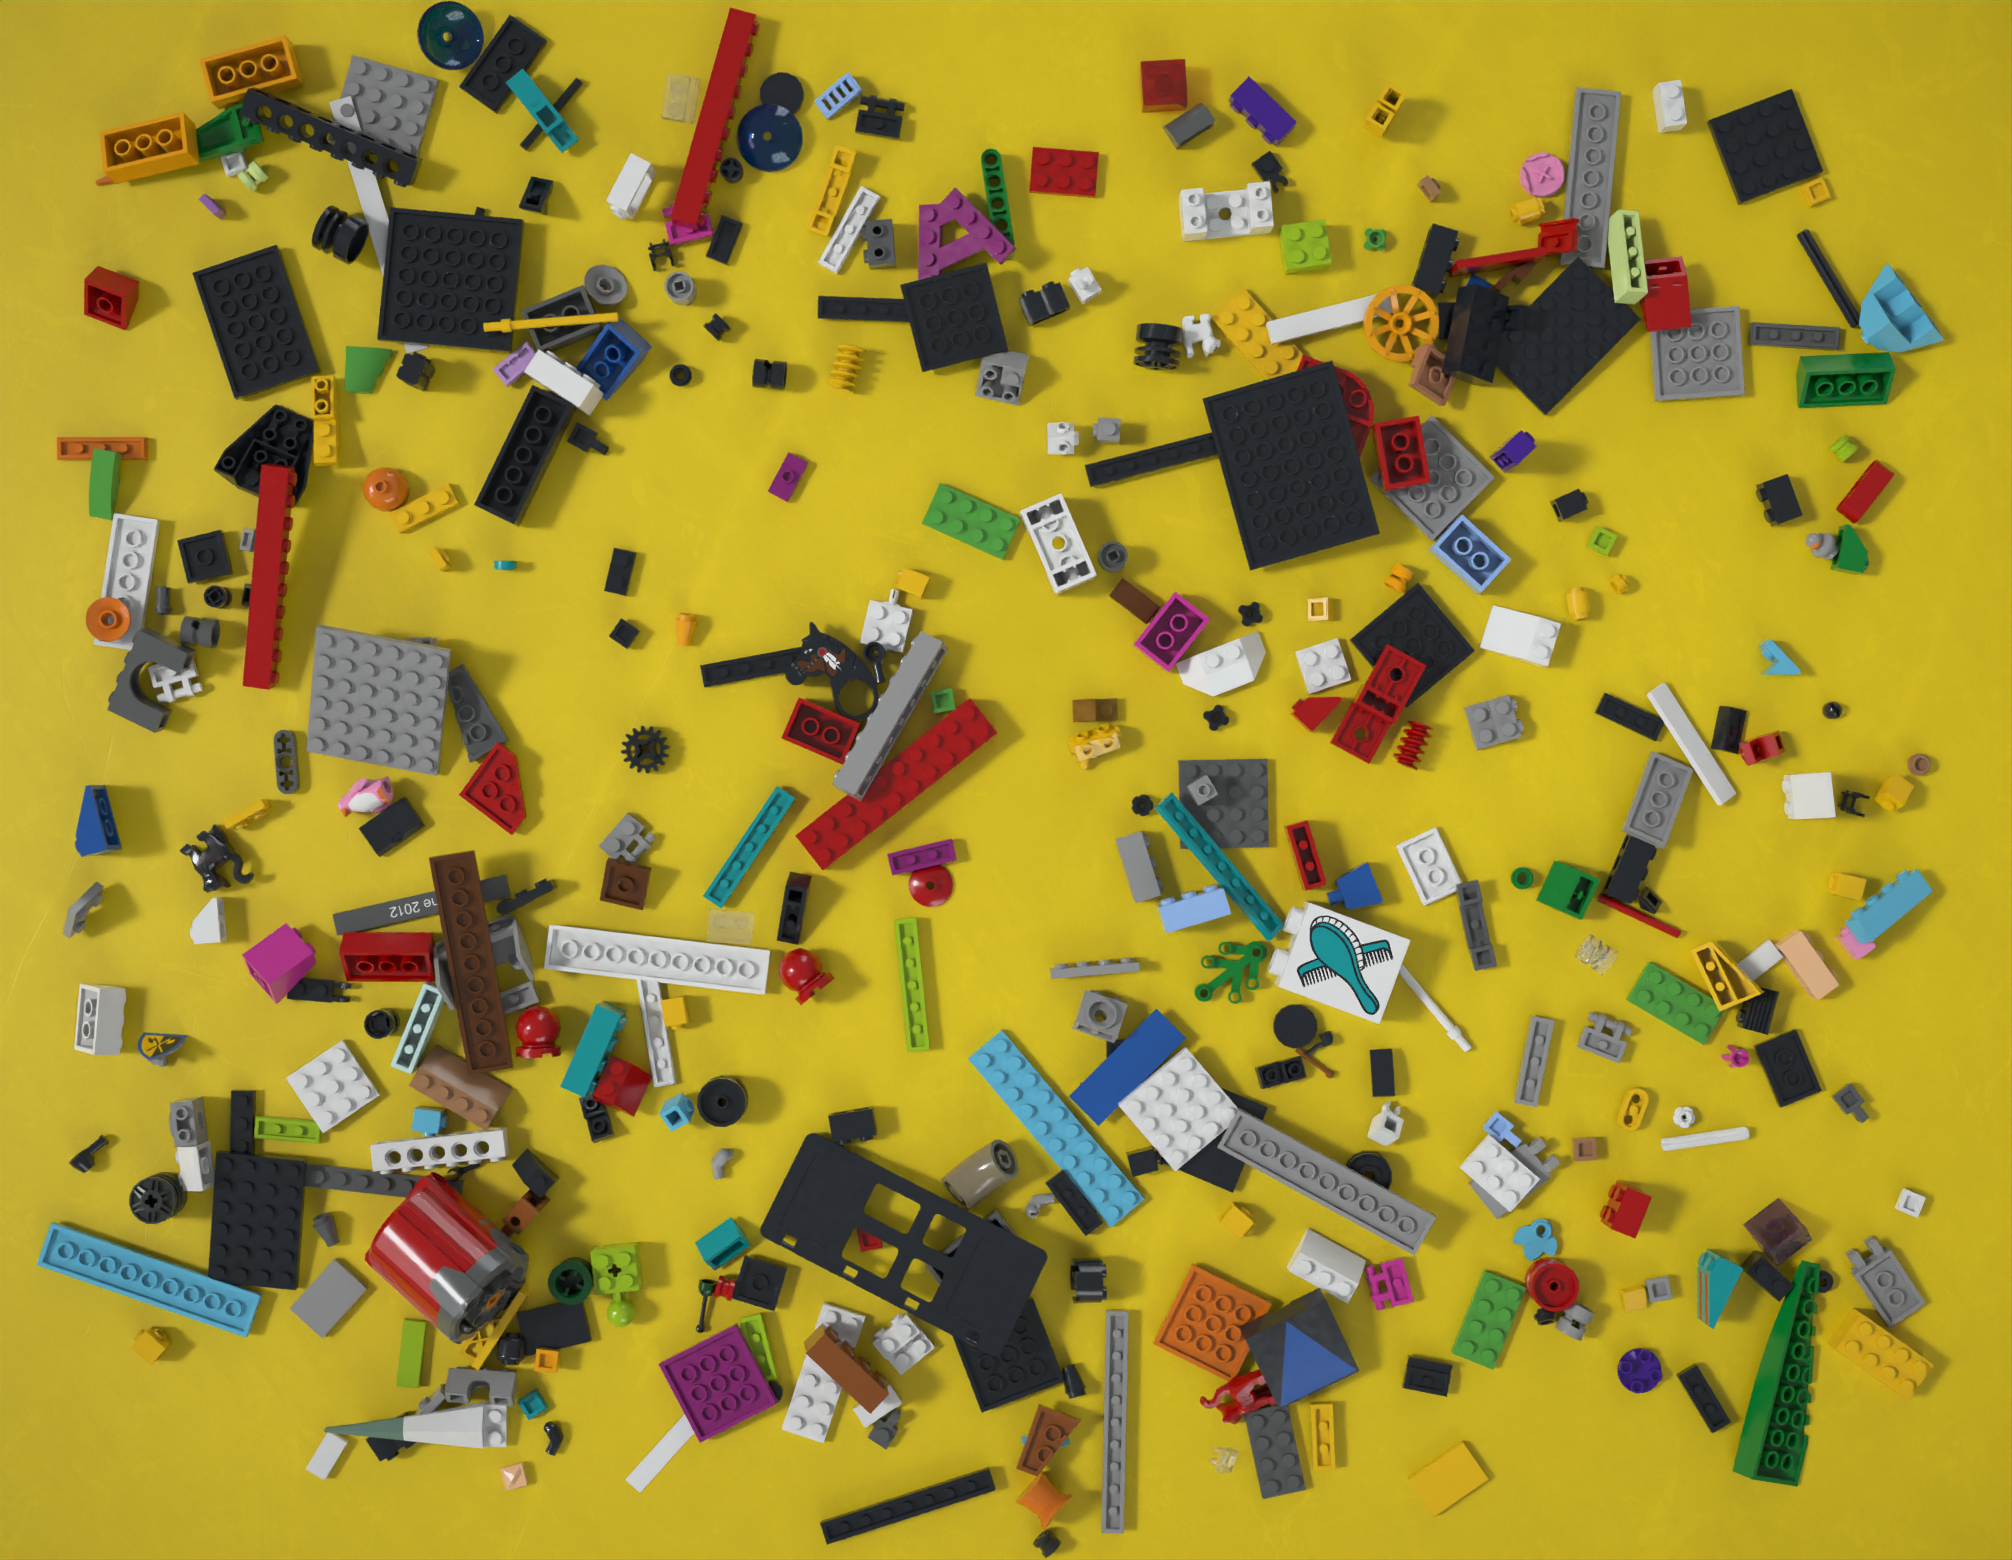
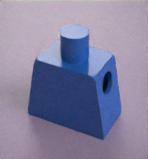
(1356, 888)

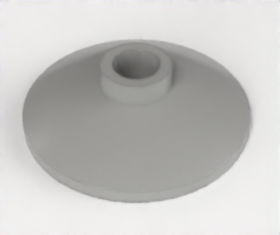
(608, 278)

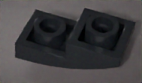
(1280, 1072)
(1382, 1073)
(597, 1119)

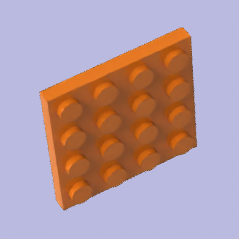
(1206, 1322)

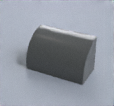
(1189, 125)

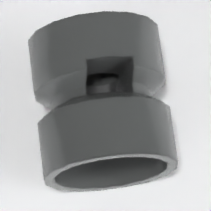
(1112, 557)
(202, 632)

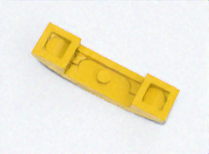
(832, 191)

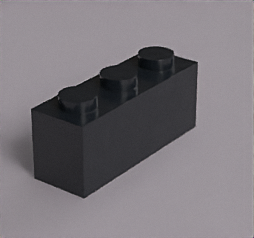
(1435, 260)
(1629, 869)

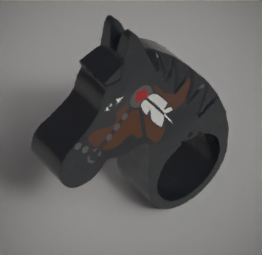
(829, 656)

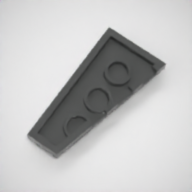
(476, 720)

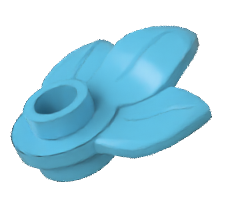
(1534, 1242)

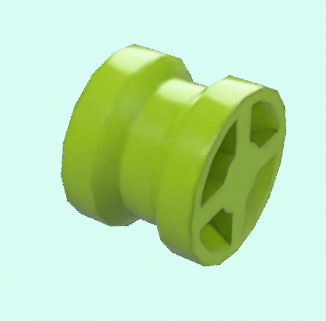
(1843, 448)

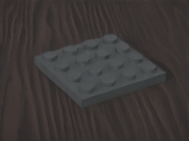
(1240, 809)

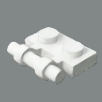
(165, 677)

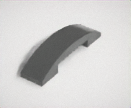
(1475, 925)

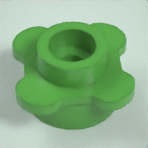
(1376, 233)

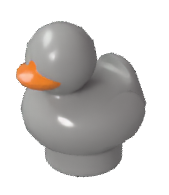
(1822, 545)

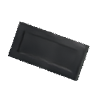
(724, 240)

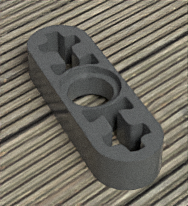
(278, 757)

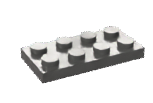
(1274, 1451)

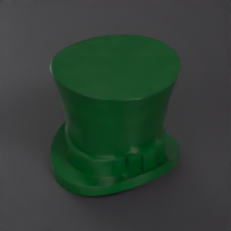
(571, 1281)

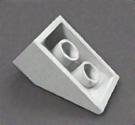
(1520, 636)
(1808, 795)

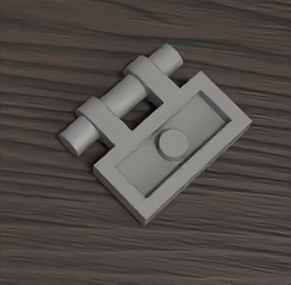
(623, 835)
(1600, 1043)

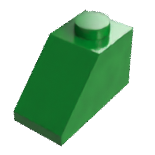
(1851, 554)

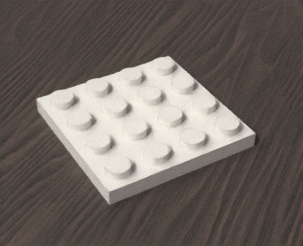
(1179, 1109)

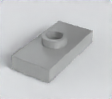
(431, 1403)

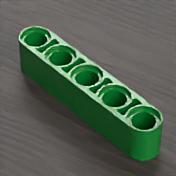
(997, 193)

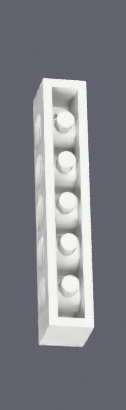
(382, 1151)

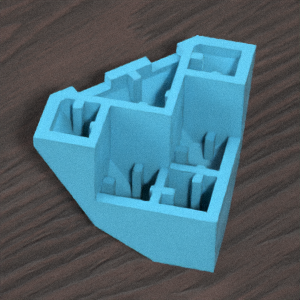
(1894, 317)

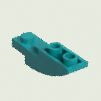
(542, 111)

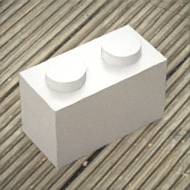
(1669, 106)

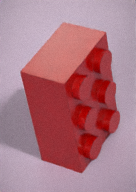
(1400, 454)
(821, 731)

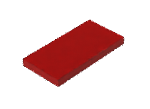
(1496, 262)

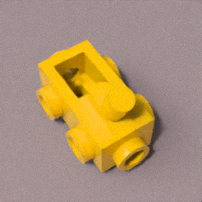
(1094, 743)

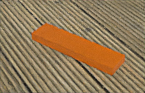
(82, 447)

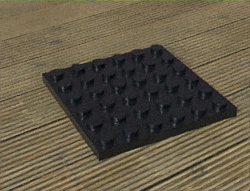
(449, 278)

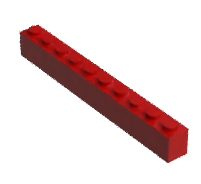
(714, 119)
(268, 576)

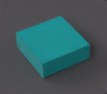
(532, 1404)

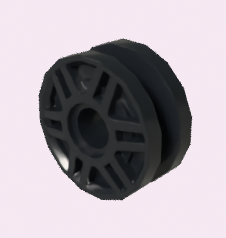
(1372, 1161)

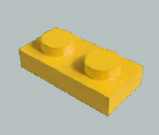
(239, 819)

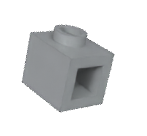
(1107, 430)

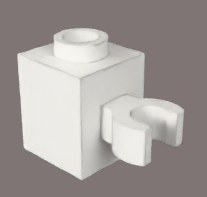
(1084, 284)
(1386, 1125)

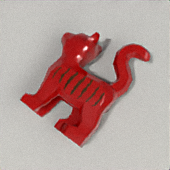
(1245, 1397)

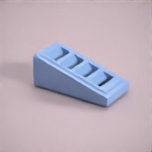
(840, 84)

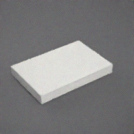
(1429, 866)

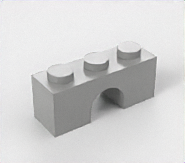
(463, 1382)

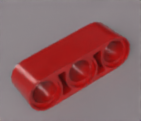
(1865, 491)

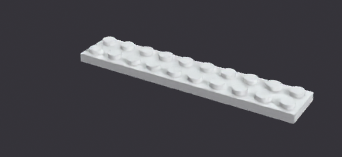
(657, 959)

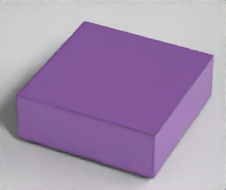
(212, 206)

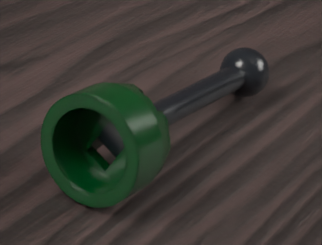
(706, 1289)

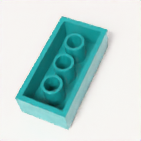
(594, 1048)

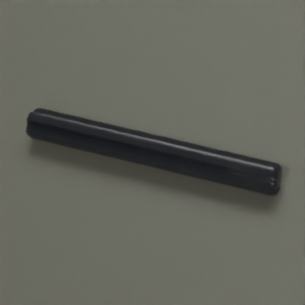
(1829, 278)

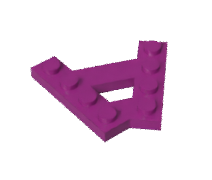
(981, 235)

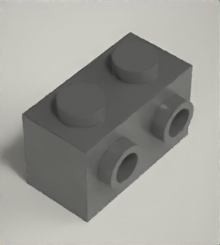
(880, 244)

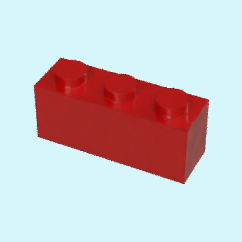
(1305, 855)

